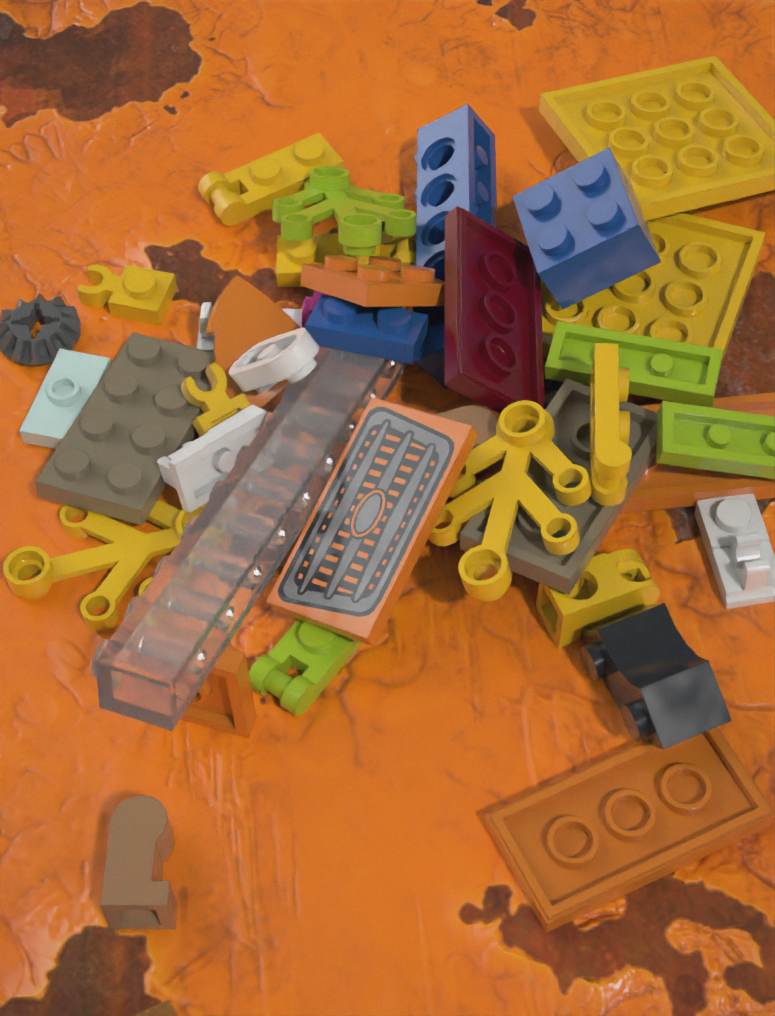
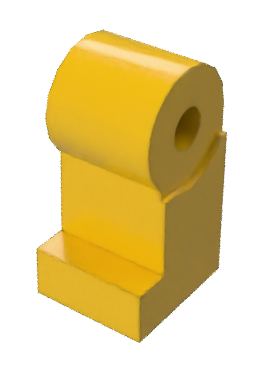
(605, 590)

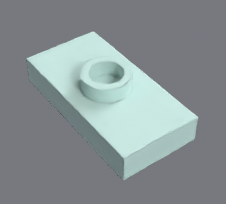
(62, 397)

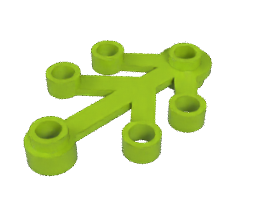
(354, 208)

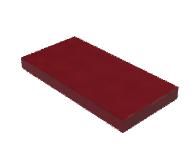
(491, 315)

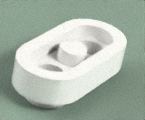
(274, 360)

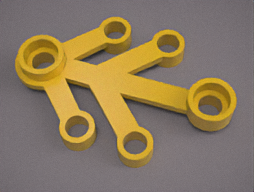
(521, 432)
(126, 551)

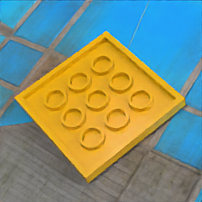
(677, 130)
(683, 298)

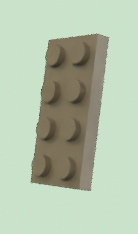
(124, 428)
(572, 436)

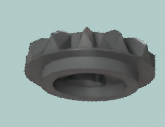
(60, 330)

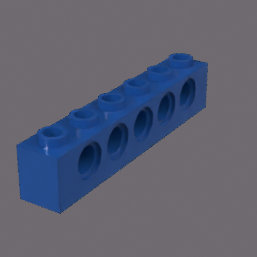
(453, 170)

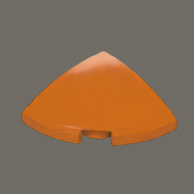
(240, 321)

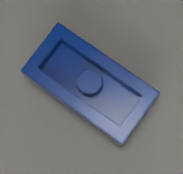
(369, 331)

